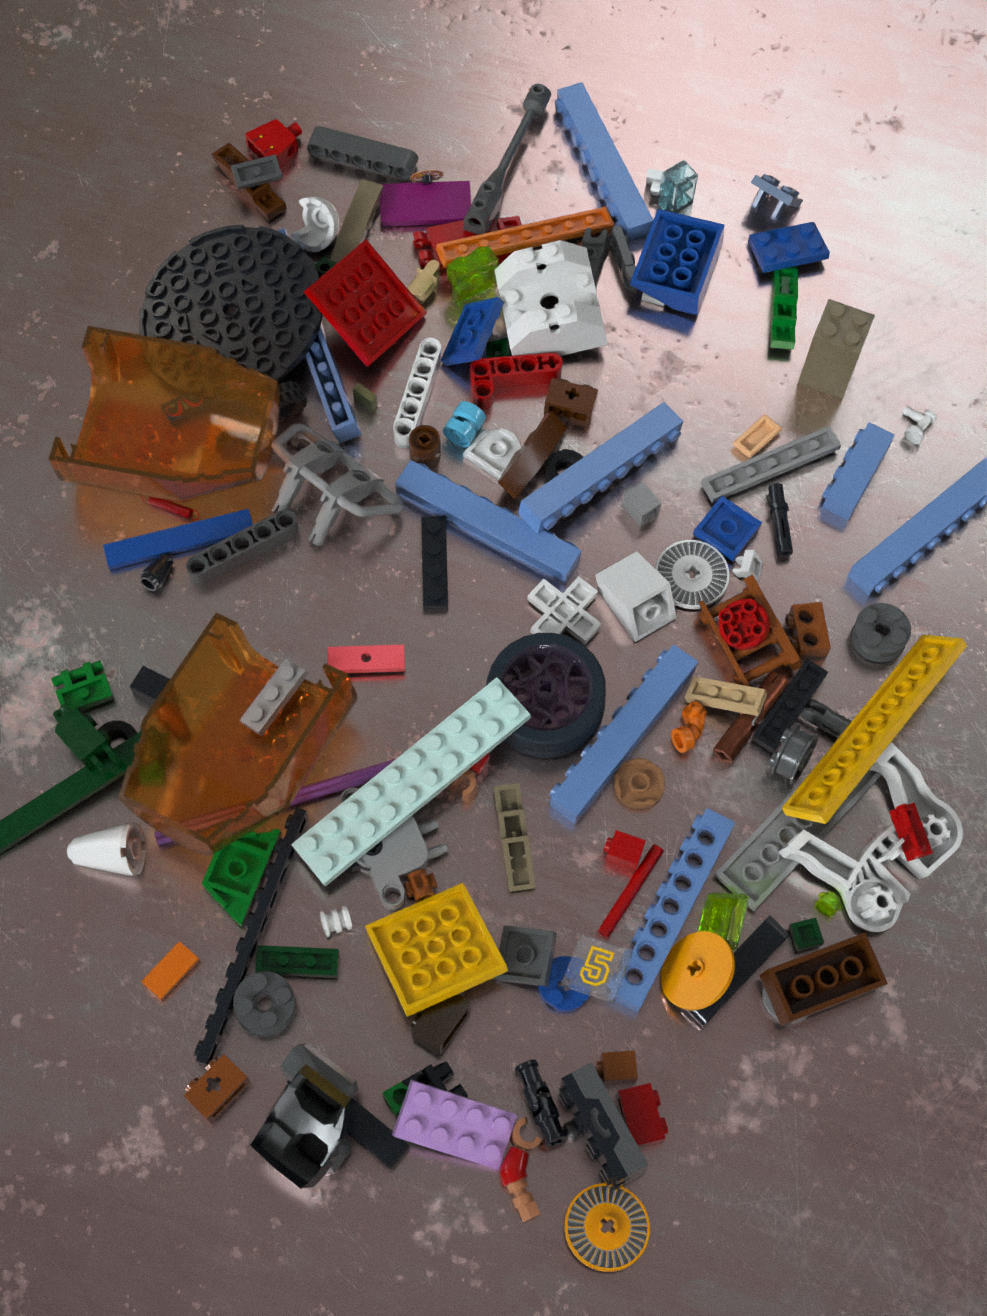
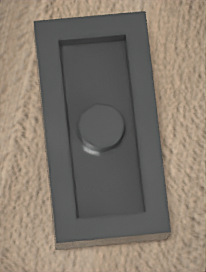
(256, 172)

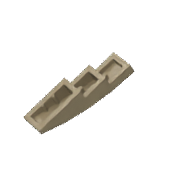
(357, 219)
(514, 837)

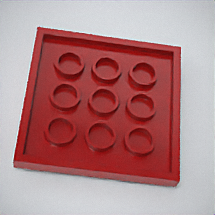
(365, 302)

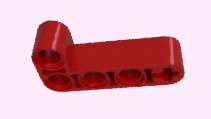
(548, 363)

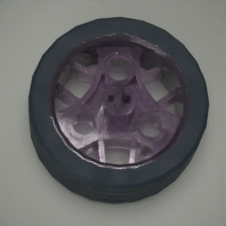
(550, 693)

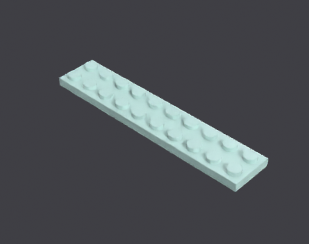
(411, 781)

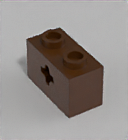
(571, 401)

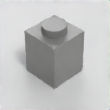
(641, 503)

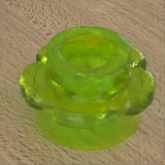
(828, 903)

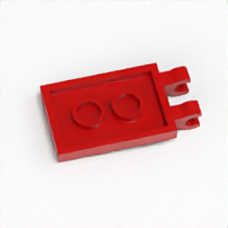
(441, 234)

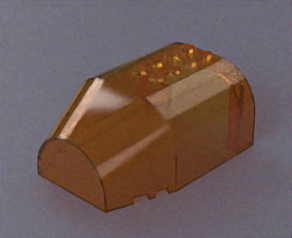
(169, 420)
(205, 772)

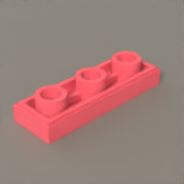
(382, 658)

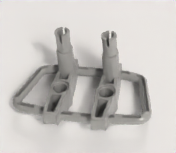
(341, 493)

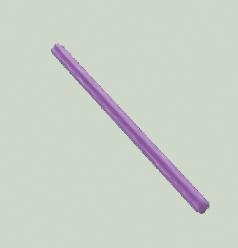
(321, 788)

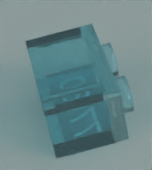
(677, 187)

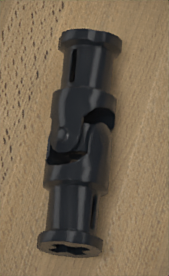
(541, 1103)

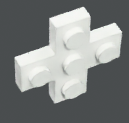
(565, 609)

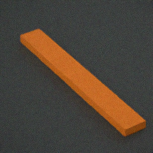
(528, 235)

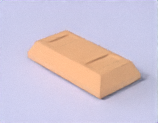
(757, 436)

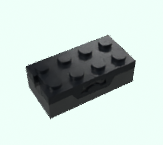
(602, 1126)

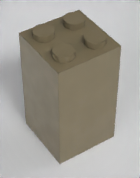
(835, 348)

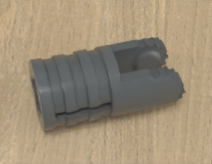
(825, 718)

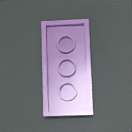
(454, 1124)

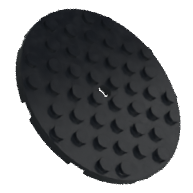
(242, 269)

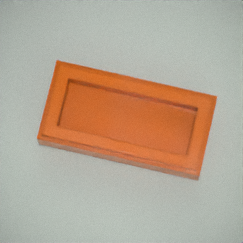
(170, 971)

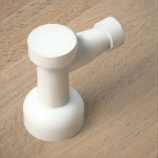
(915, 432)

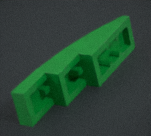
(784, 308)

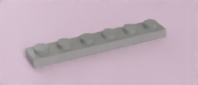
(771, 464)

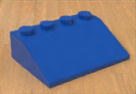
(678, 260)

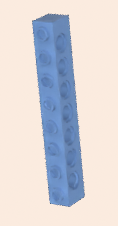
(718, 829)

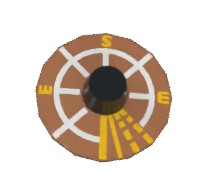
(426, 177)

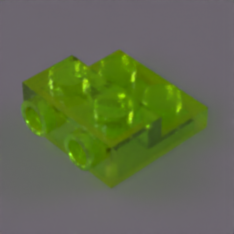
(472, 274)

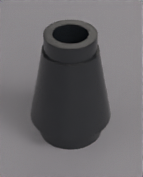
(156, 573)

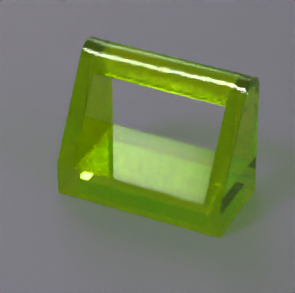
(718, 916)

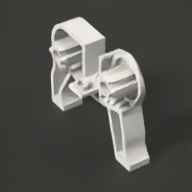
(866, 886)

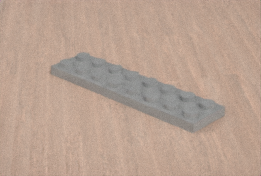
(757, 864)

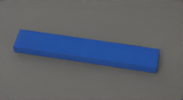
(175, 539)

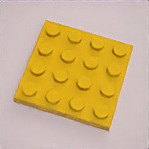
(435, 949)

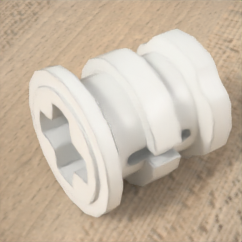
(335, 921)

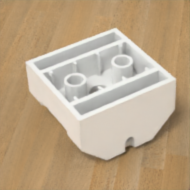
(558, 271)

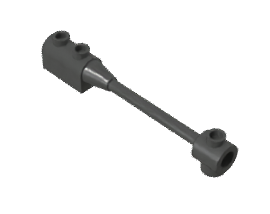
(490, 192)

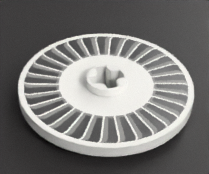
(709, 569)

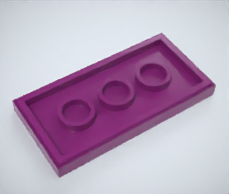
(424, 204)

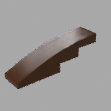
(259, 196)
(532, 455)

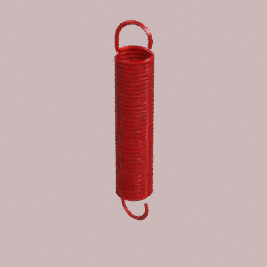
(172, 507)

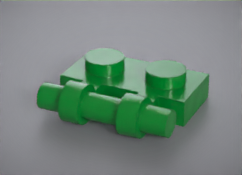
(86, 693)

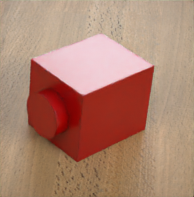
(624, 850)

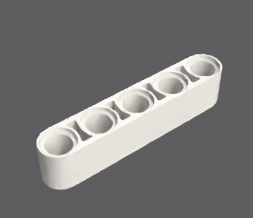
(417, 382)

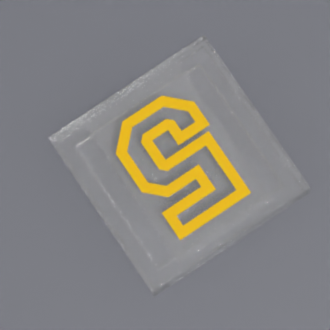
(597, 968)

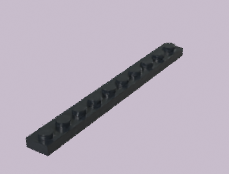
(247, 945)

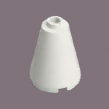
(111, 849)

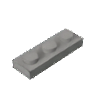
(273, 697)

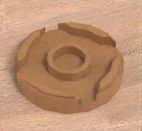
(639, 783)

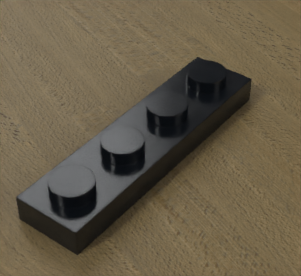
(434, 563)
(790, 705)

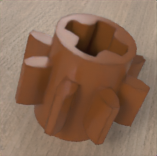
(420, 885)

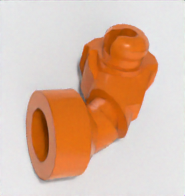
(694, 719)

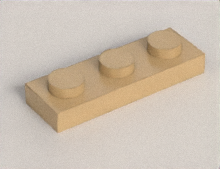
(726, 695)

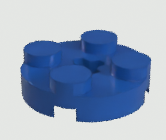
(556, 996)

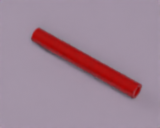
(630, 891)

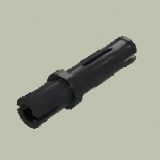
(779, 511)

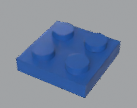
(727, 528)

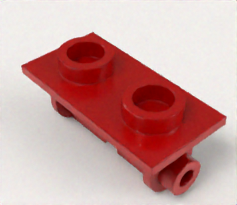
(910, 828)

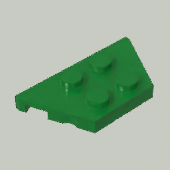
(238, 872)

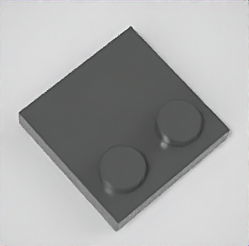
(527, 955)

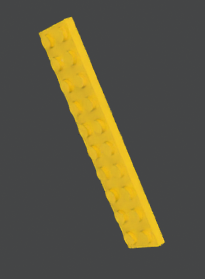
(873, 728)

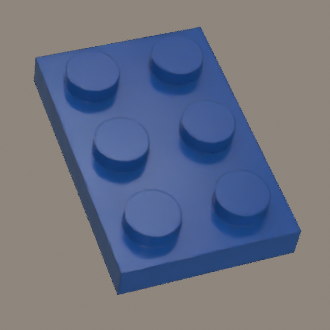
(788, 247)
(472, 331)

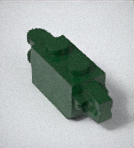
(83, 739)

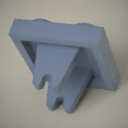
(771, 186)

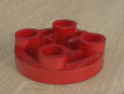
(744, 624)

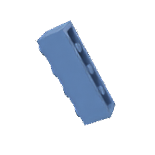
(858, 470)

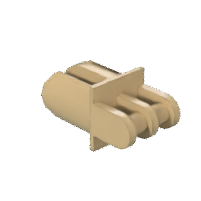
(425, 281)

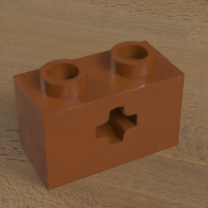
(212, 1102)

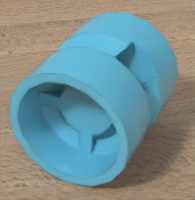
(464, 424)

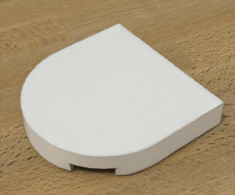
(493, 450)

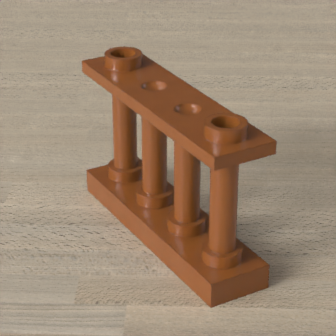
(776, 635)

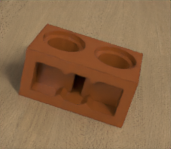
(814, 631)

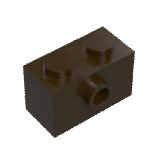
(440, 1023)

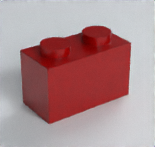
(641, 1115)

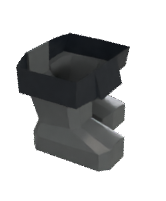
(309, 1118)

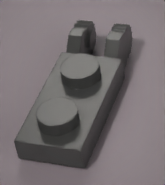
(623, 258)

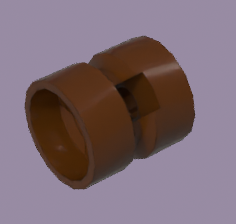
(425, 445)

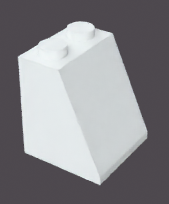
(637, 595)

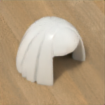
(320, 224)

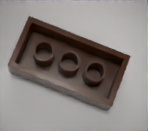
(823, 979)

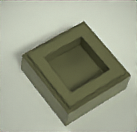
(365, 398)

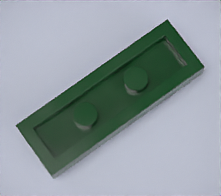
(298, 961)

